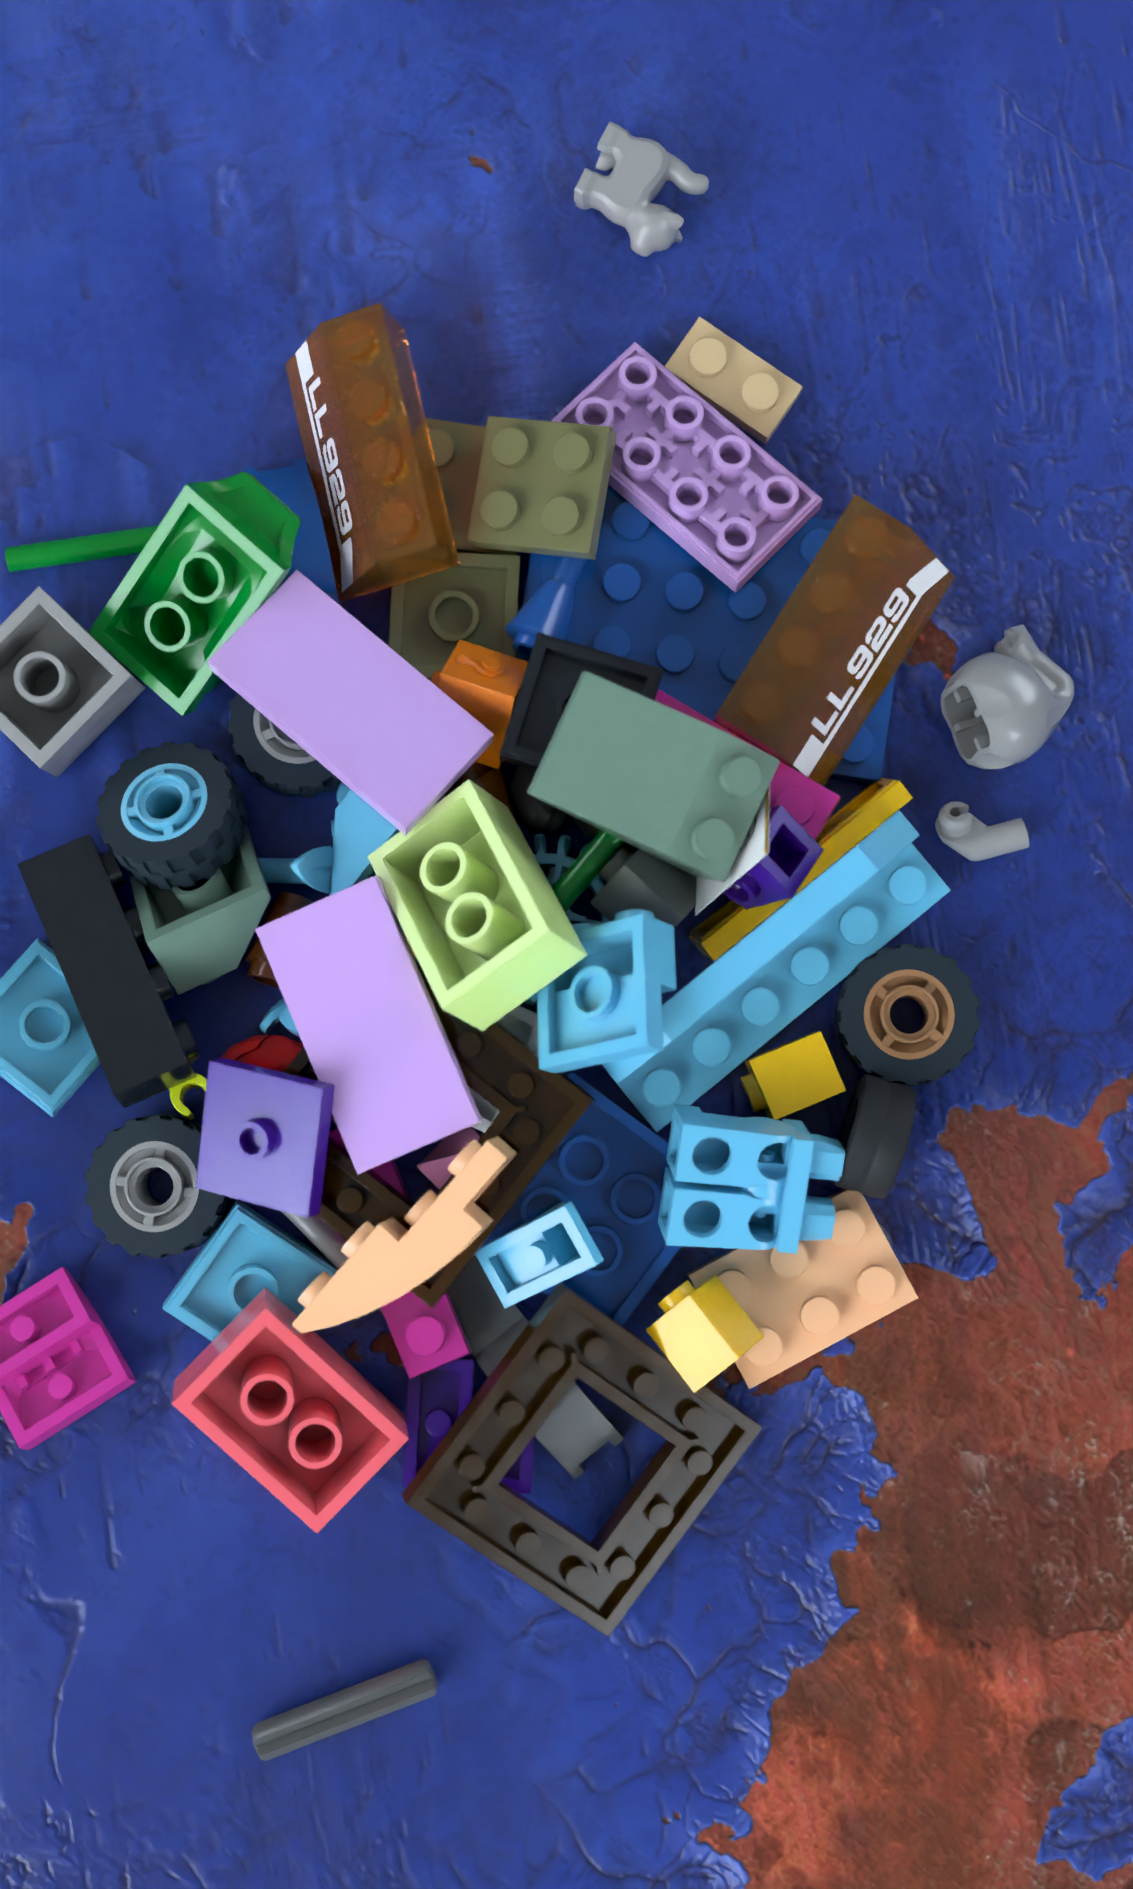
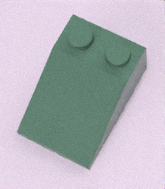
(653, 777)

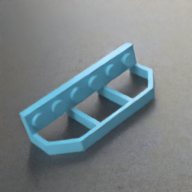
(781, 969)

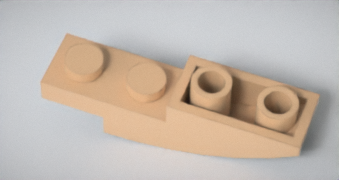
(392, 1260)

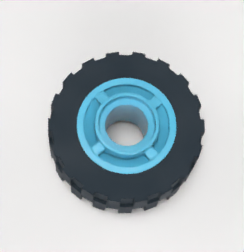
(141, 823)

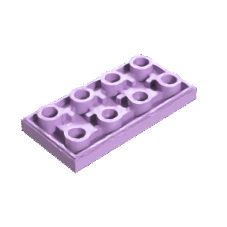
(692, 468)
(351, 702)
(368, 1024)

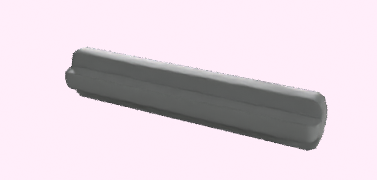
(344, 1709)

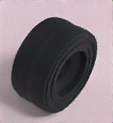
(875, 1135)

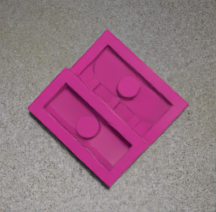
(55, 1359)

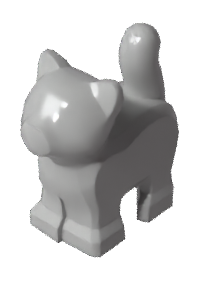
(636, 179)

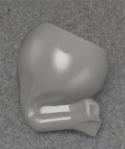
(1005, 702)

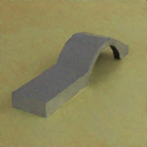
(576, 1423)

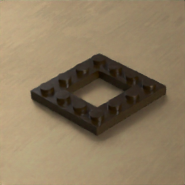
(533, 1120)
(603, 1576)

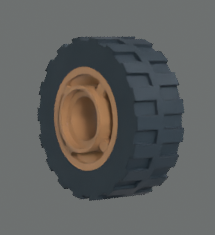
(947, 1008)

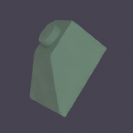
(204, 926)

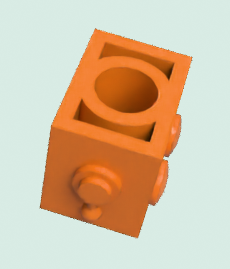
(485, 687)

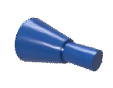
(548, 608)

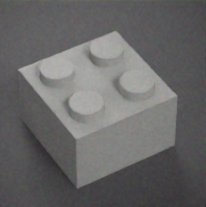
(57, 684)

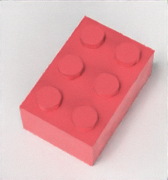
(290, 1411)

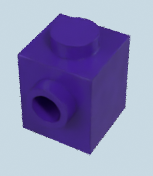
(782, 869)

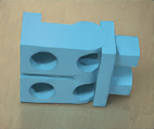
(745, 1182)

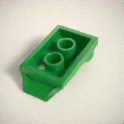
(197, 584)

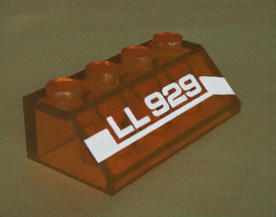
(370, 453)
(837, 642)

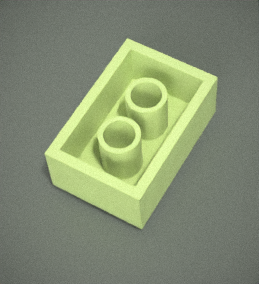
(476, 907)

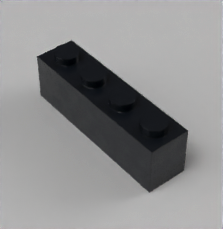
(107, 970)

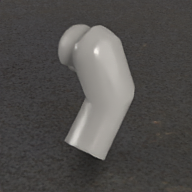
(974, 838)

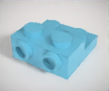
(611, 998)

